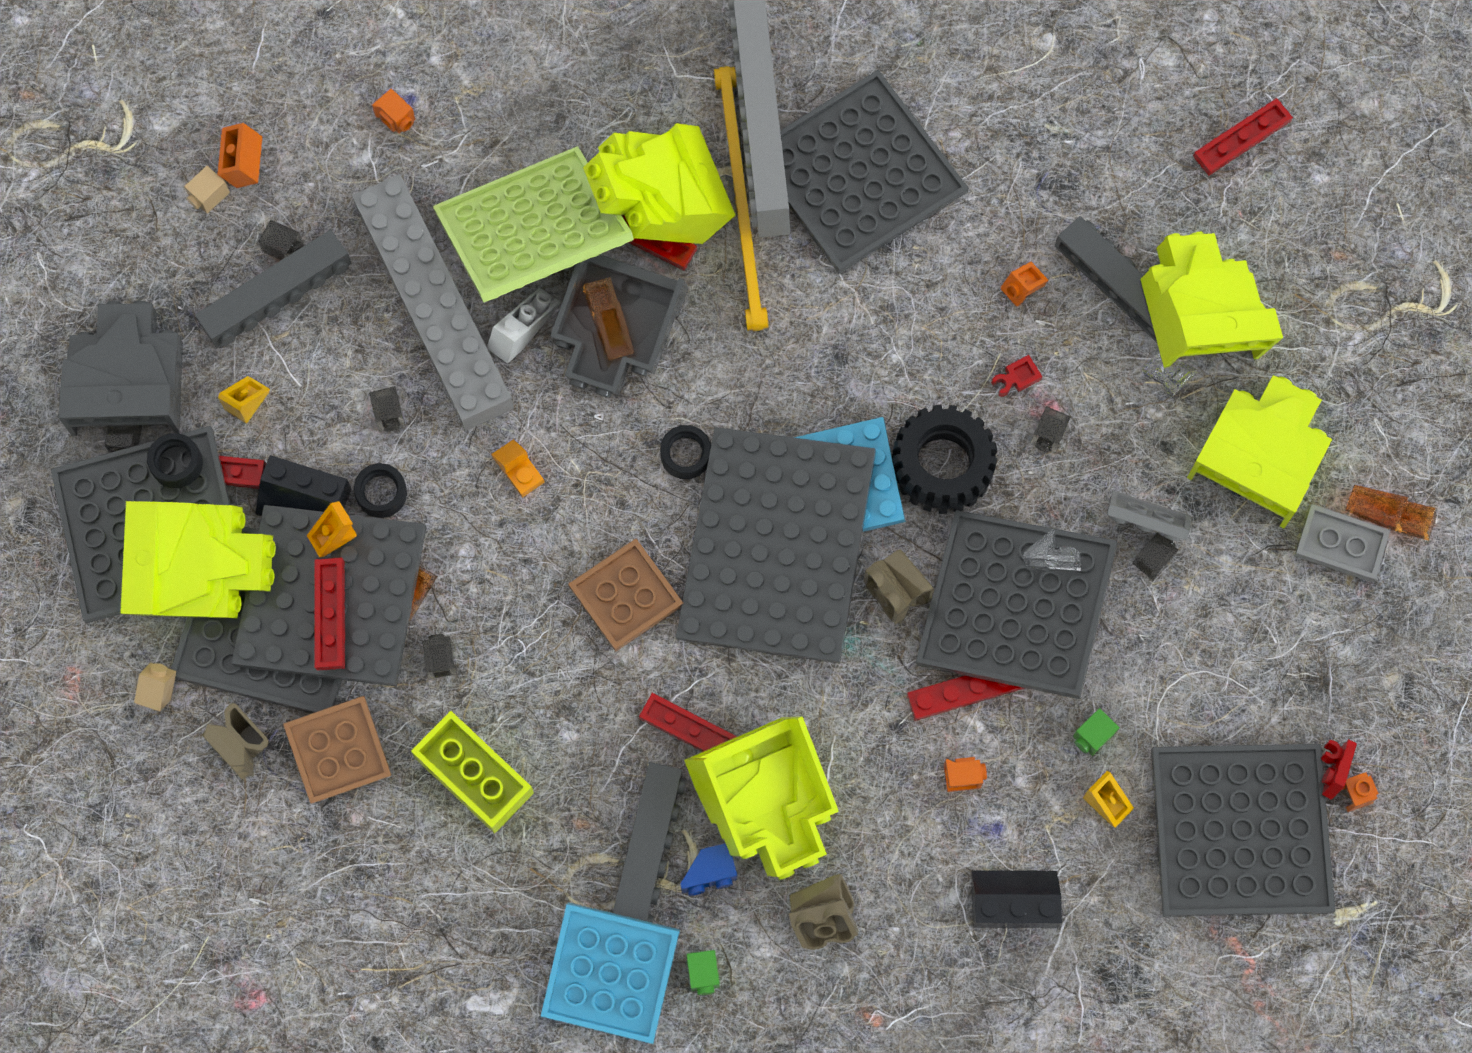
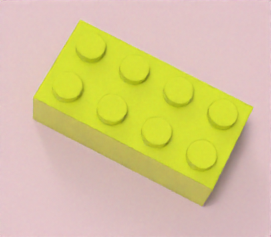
(472, 772)

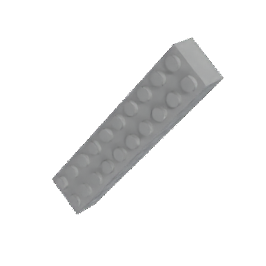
(759, 118)
(433, 302)

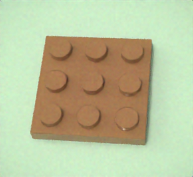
(625, 595)
(337, 749)

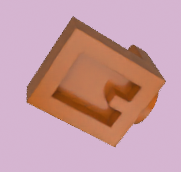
(1023, 283)

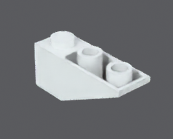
(521, 325)

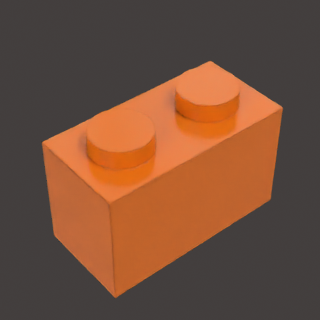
(239, 155)

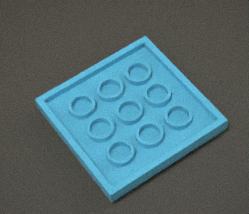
(884, 498)
(610, 973)

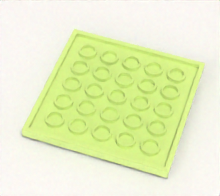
(529, 225)

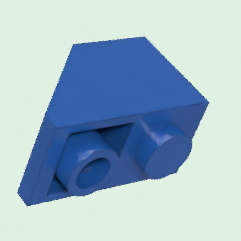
(710, 868)

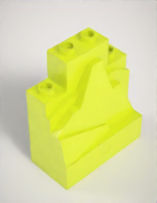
(661, 184)
(1205, 302)
(1266, 447)
(191, 560)
(767, 795)

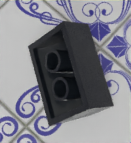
(299, 487)
(1015, 899)

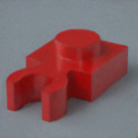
(1019, 374)

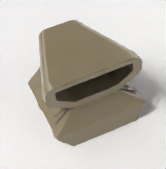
(897, 585)
(237, 741)
(823, 913)

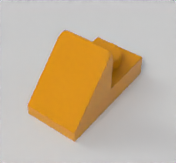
(518, 468)
(331, 530)

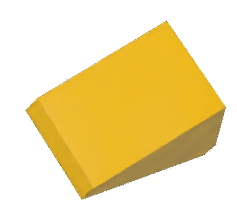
(243, 398)
(1108, 799)

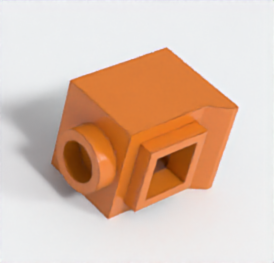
(394, 112)
(964, 774)
(1361, 791)

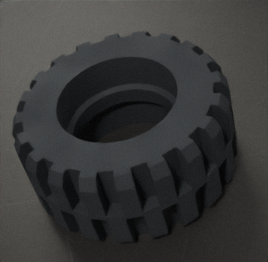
(951, 426)

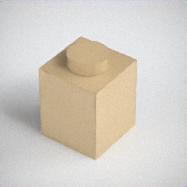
(206, 190)
(155, 686)

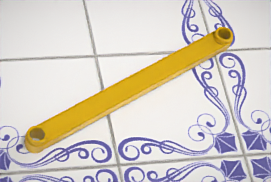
(755, 316)

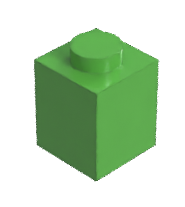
(1095, 733)
(703, 972)

